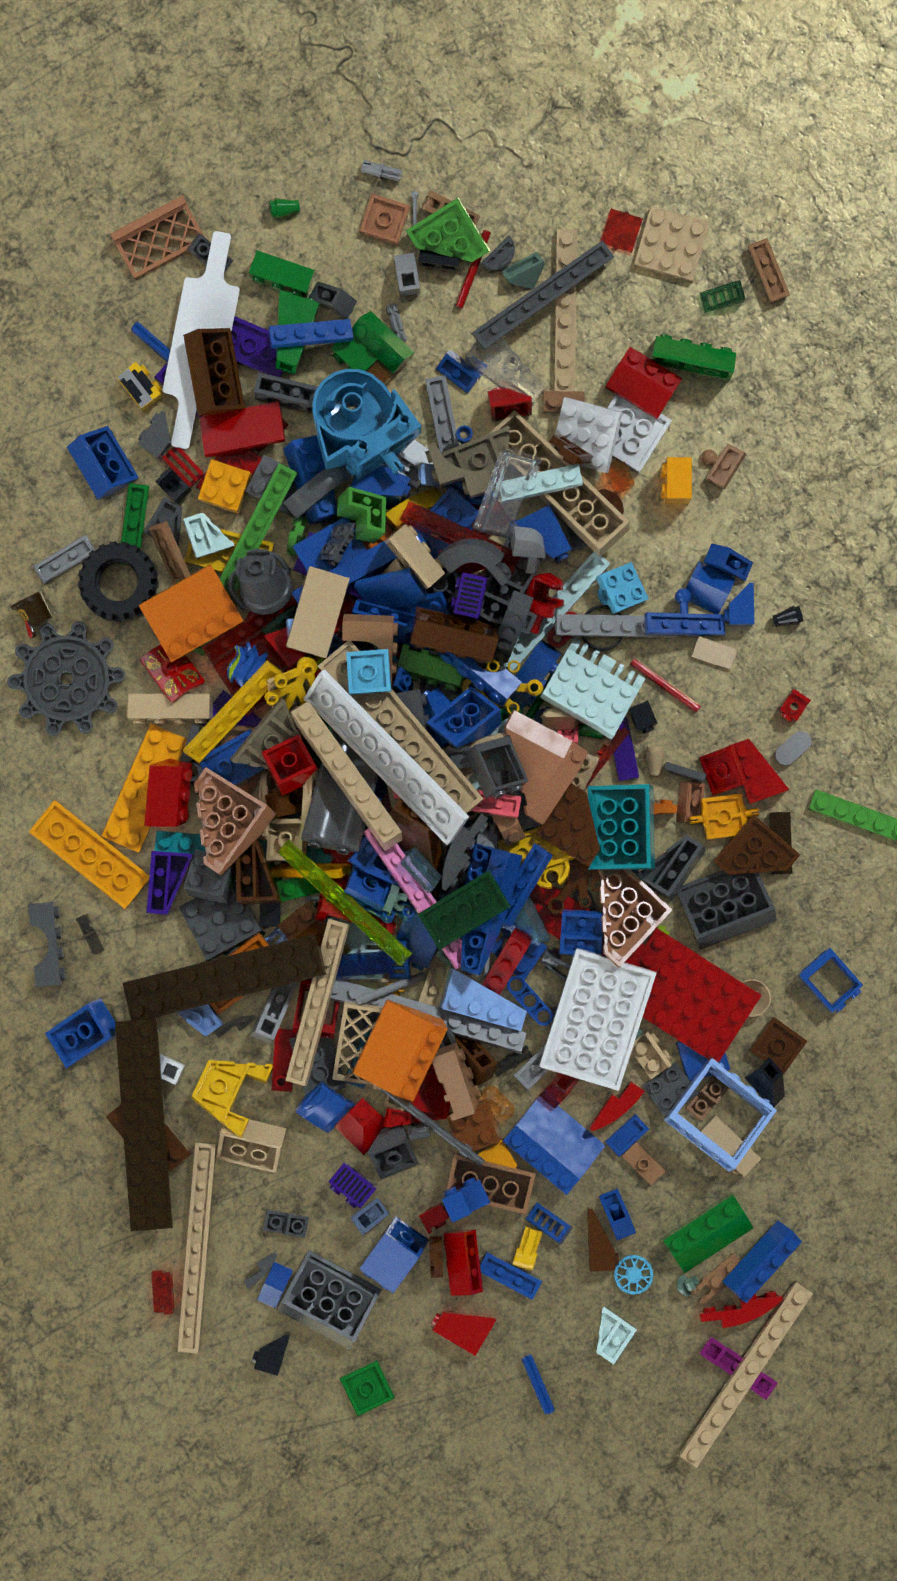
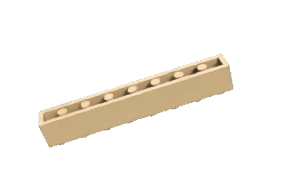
(346, 776)

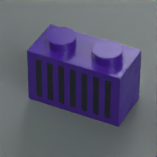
(470, 596)
(352, 1185)

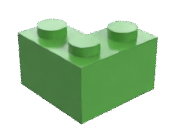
(367, 511)

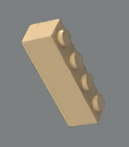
(159, 708)

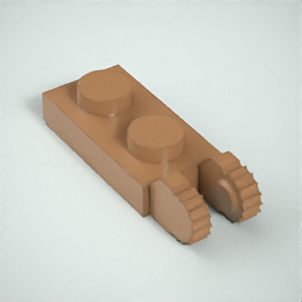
(715, 1278)

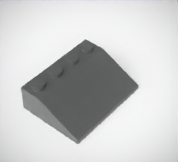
(725, 906)
(329, 1299)

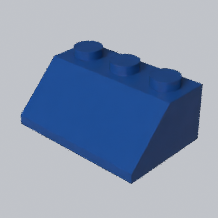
(102, 462)

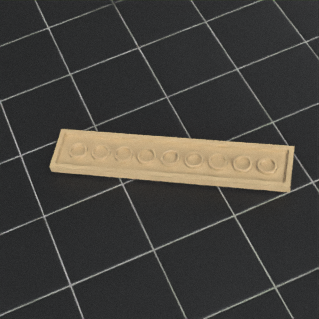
(407, 731)

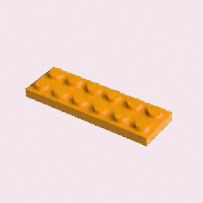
(128, 815)
(90, 854)

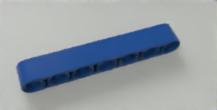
(364, 564)

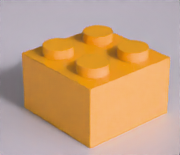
(677, 480)
(224, 486)

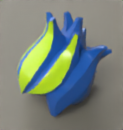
(245, 664)

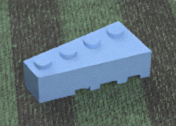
(476, 1001)

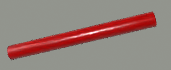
(470, 276)
(665, 685)

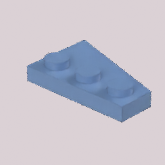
(202, 1019)

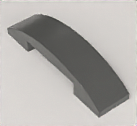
(316, 489)

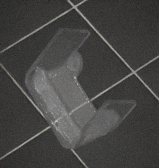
(506, 492)

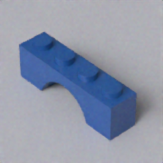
(498, 685)

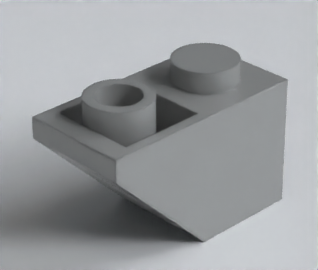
(407, 274)

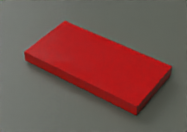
(242, 429)

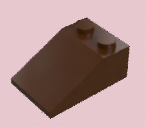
(303, 924)

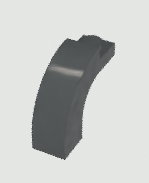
(477, 552)

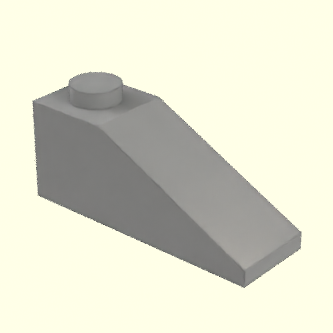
(272, 1013)

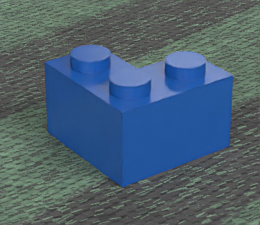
(465, 1199)

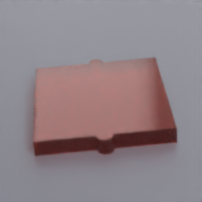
(621, 230)

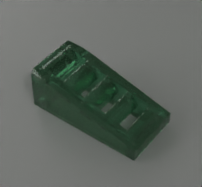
(720, 289)

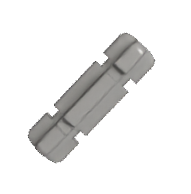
(396, 322)

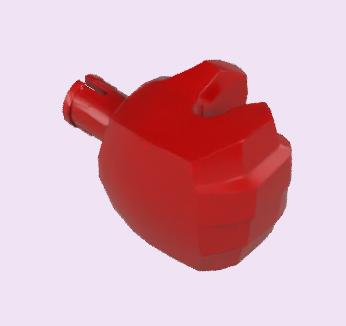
(544, 604)

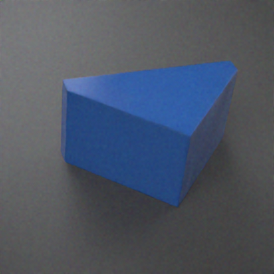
(275, 1285)

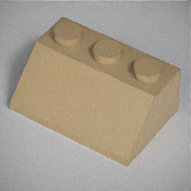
(415, 555)
(256, 1149)

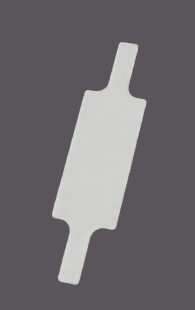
(203, 305)

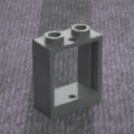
(510, 760)

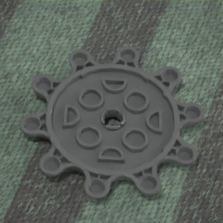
(43, 678)

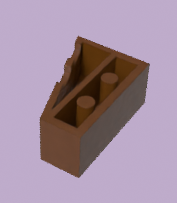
(254, 877)

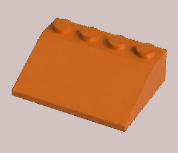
(191, 613)
(400, 1049)

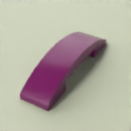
(729, 1360)

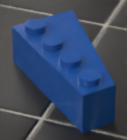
(307, 460)

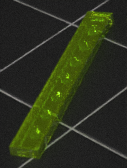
(344, 903)

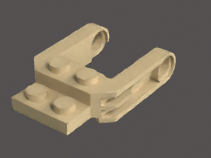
(283, 829)

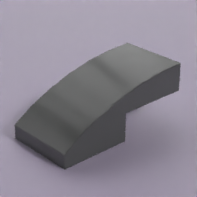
(264, 1264)

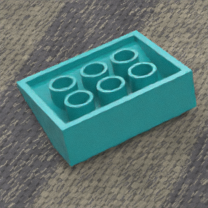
(623, 826)

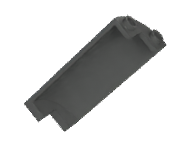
(331, 817)

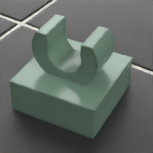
(392, 899)

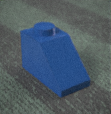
(728, 561)
(741, 609)
(617, 1214)

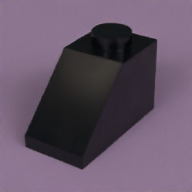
(271, 1354)

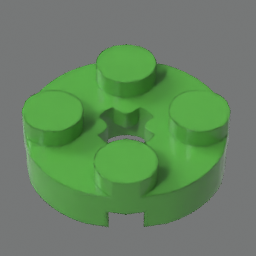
(296, 534)

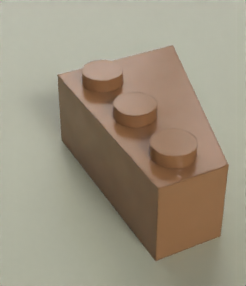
(456, 1081)

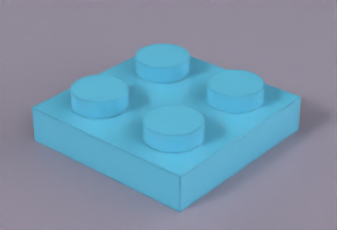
(368, 671)

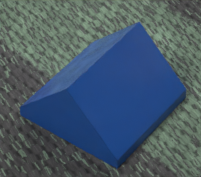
(709, 587)

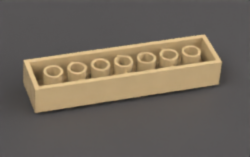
(578, 507)

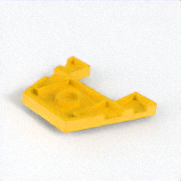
(220, 1086)

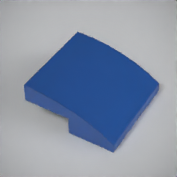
(581, 930)
(693, 1061)

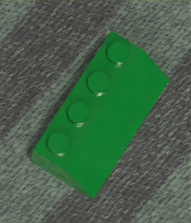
(693, 357)
(707, 1232)

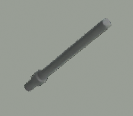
(465, 1150)

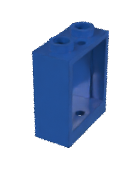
(817, 963)

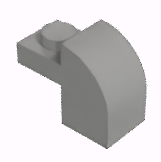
(528, 544)

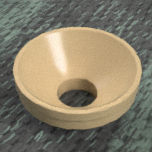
(764, 1002)

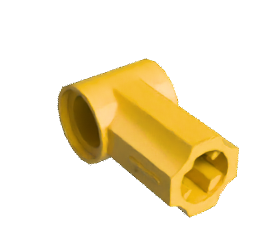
(526, 1252)

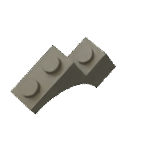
(447, 473)

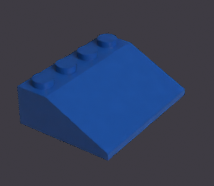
(554, 1144)

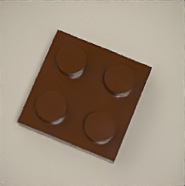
(779, 1044)

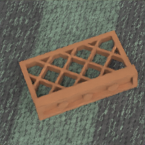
(148, 221)

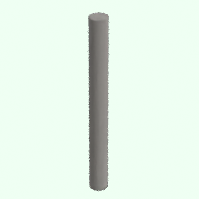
(390, 988)

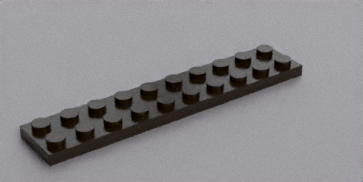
(225, 978)
(144, 1124)

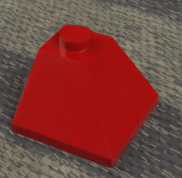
(505, 401)
(289, 764)
(361, 1125)

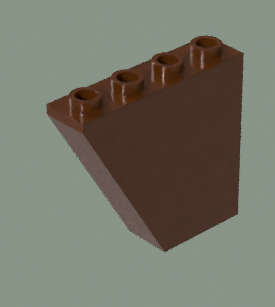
(418, 835)

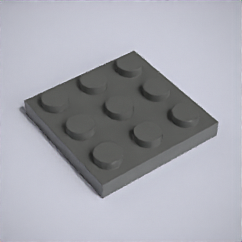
(219, 925)

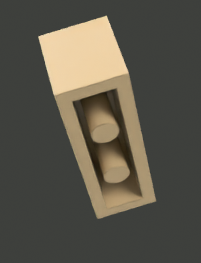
(729, 1142)

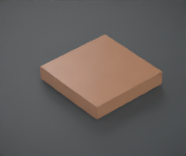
(384, 219)

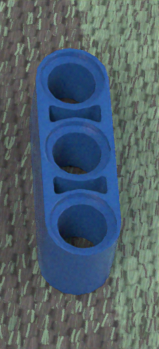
(537, 1007)

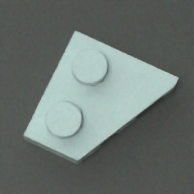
(205, 536)
(613, 1336)

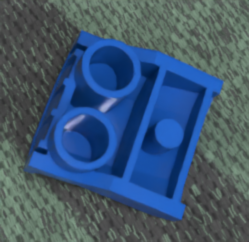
(324, 1107)

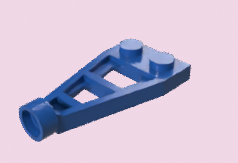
(364, 862)
(528, 960)

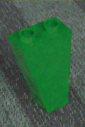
(293, 310)

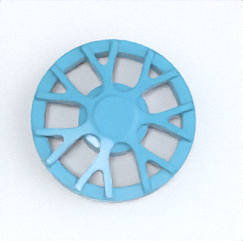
(633, 1274)

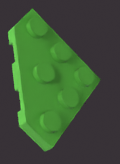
(449, 233)

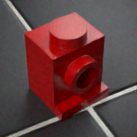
(793, 697)
(434, 1217)

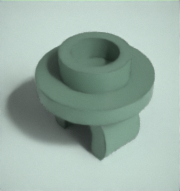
(686, 1284)

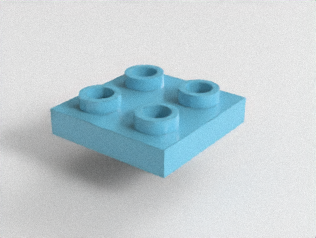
(621, 588)

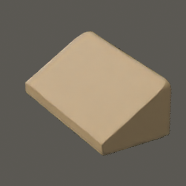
(714, 652)

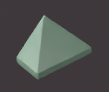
(525, 272)

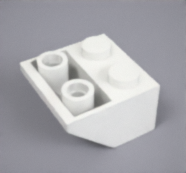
(412, 459)

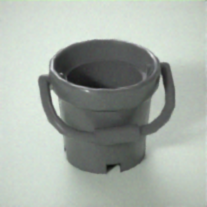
(262, 582)

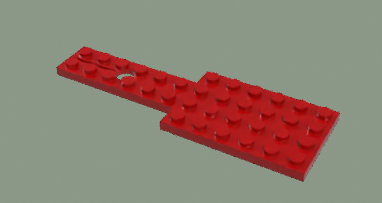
(689, 993)

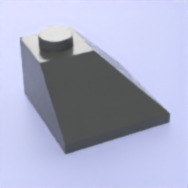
(392, 1151)

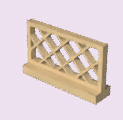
(368, 1009)

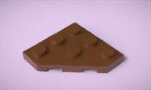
(572, 827)
(755, 850)

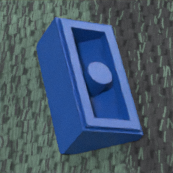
(458, 371)

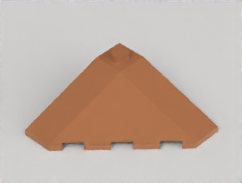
(548, 763)
(229, 819)
(629, 913)

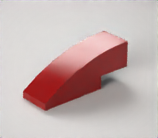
(616, 1107)

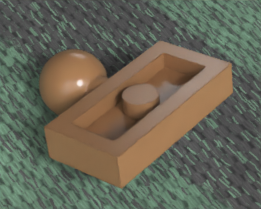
(724, 466)

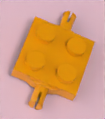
(722, 815)

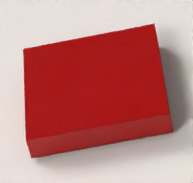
(723, 770)

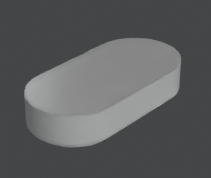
(793, 748)

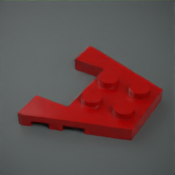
(428, 1100)

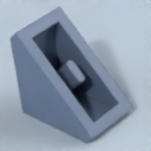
(369, 1216)

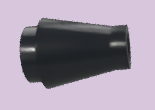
(789, 616)

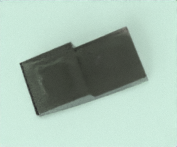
(240, 1023)

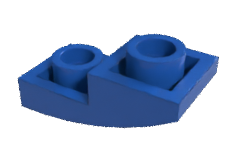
(402, 681)

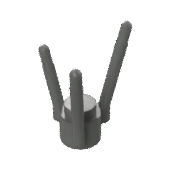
(552, 959)

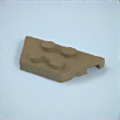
(480, 452)
(272, 730)

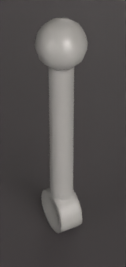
(414, 195)

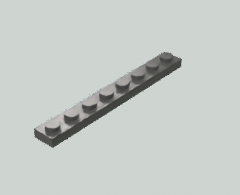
(542, 295)

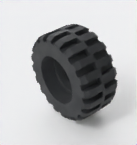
(98, 562)

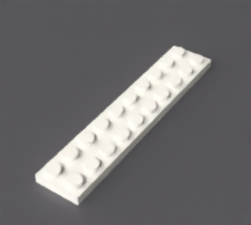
(386, 757)

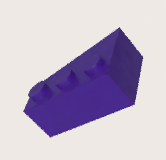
(166, 879)

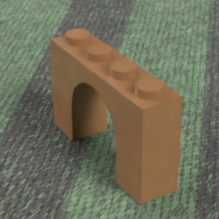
(375, 630)

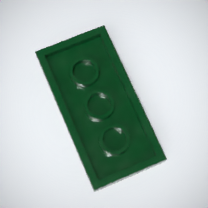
(464, 910)

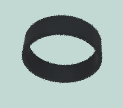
(592, 646)

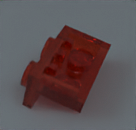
(163, 1291)

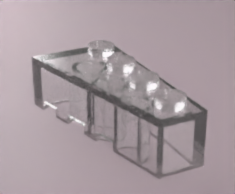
(504, 369)

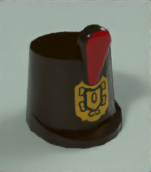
(33, 611)

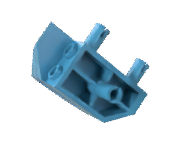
(364, 435)

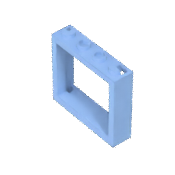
(702, 1141)

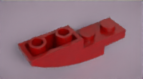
(746, 1312)

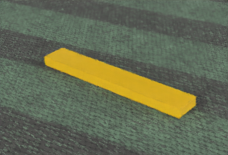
(231, 713)

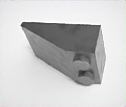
(261, 479)

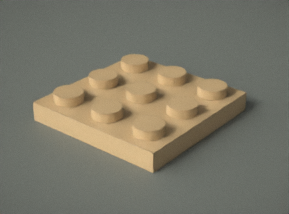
(671, 244)

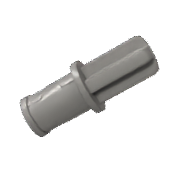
(381, 171)

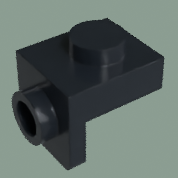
(173, 485)

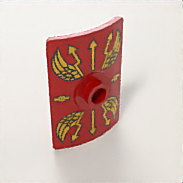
(172, 677)

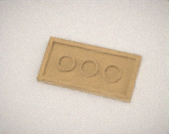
(317, 612)

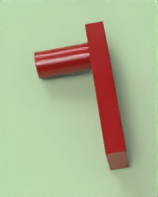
(281, 1060)

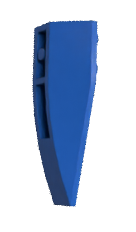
(480, 942)

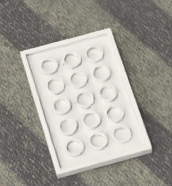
(597, 1019)

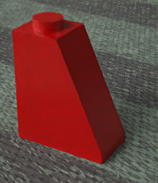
(463, 1328)

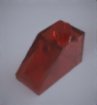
(558, 1089)

